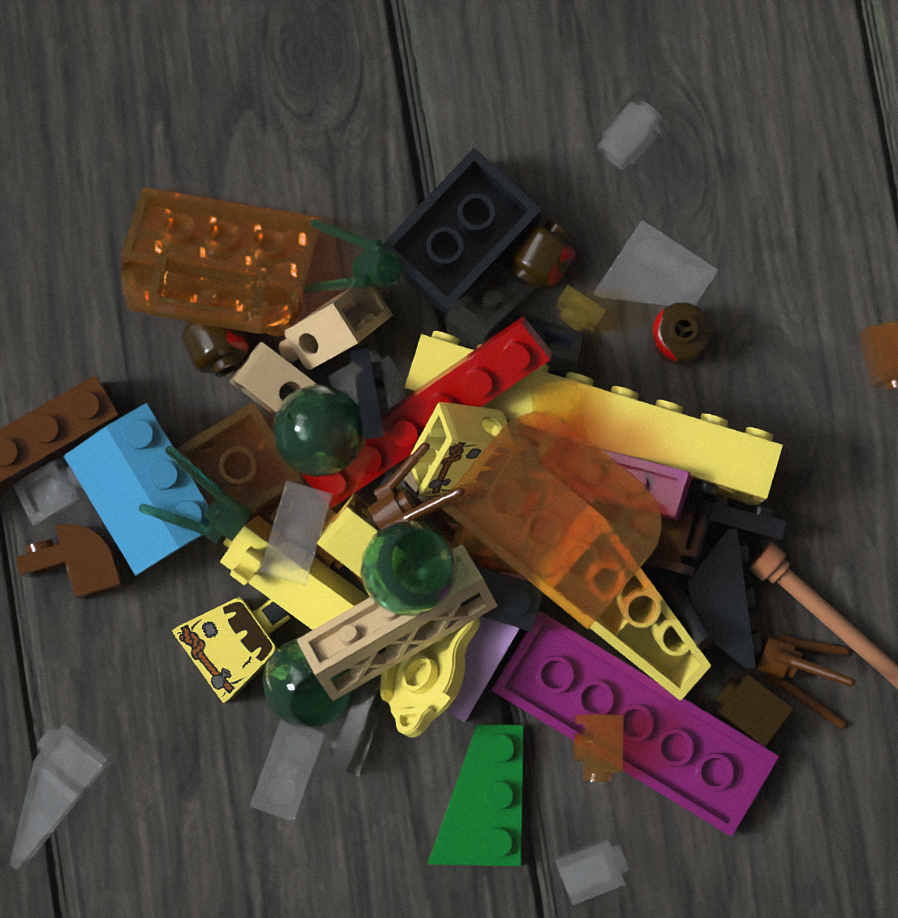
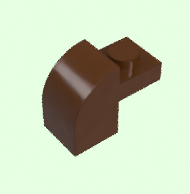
(86, 554)

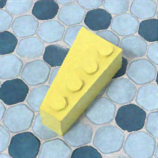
(651, 636)

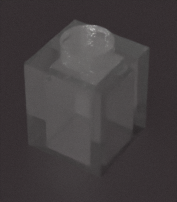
(591, 870)

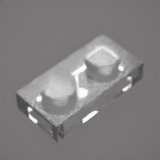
(296, 533)
(287, 770)

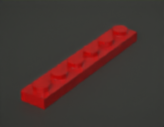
(468, 382)

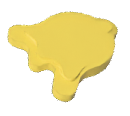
(427, 681)

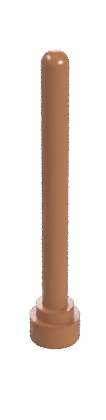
(773, 566)

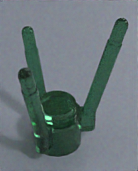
(370, 268)
(225, 512)

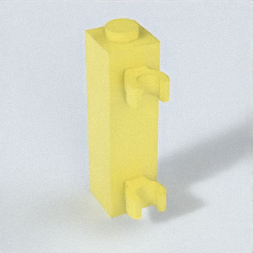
(313, 604)

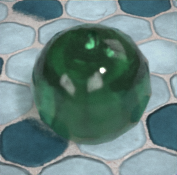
(318, 430)
(418, 558)
(296, 692)

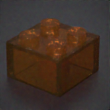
(241, 460)

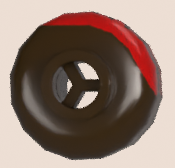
(542, 254)
(215, 348)
(676, 348)

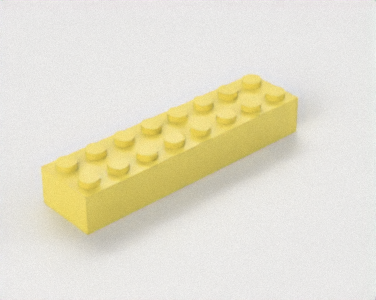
(620, 423)

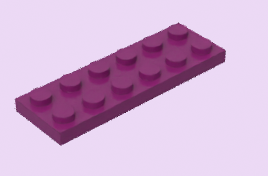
(664, 739)

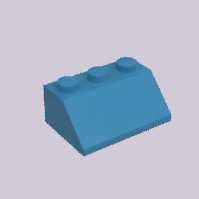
(130, 467)

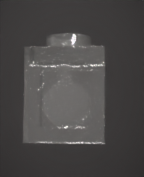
(49, 491)

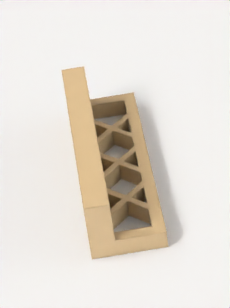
(360, 632)

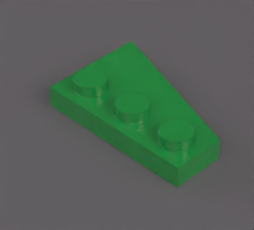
(486, 803)

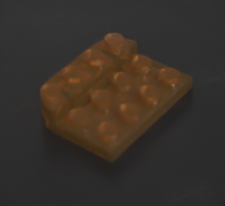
(217, 262)
(559, 512)

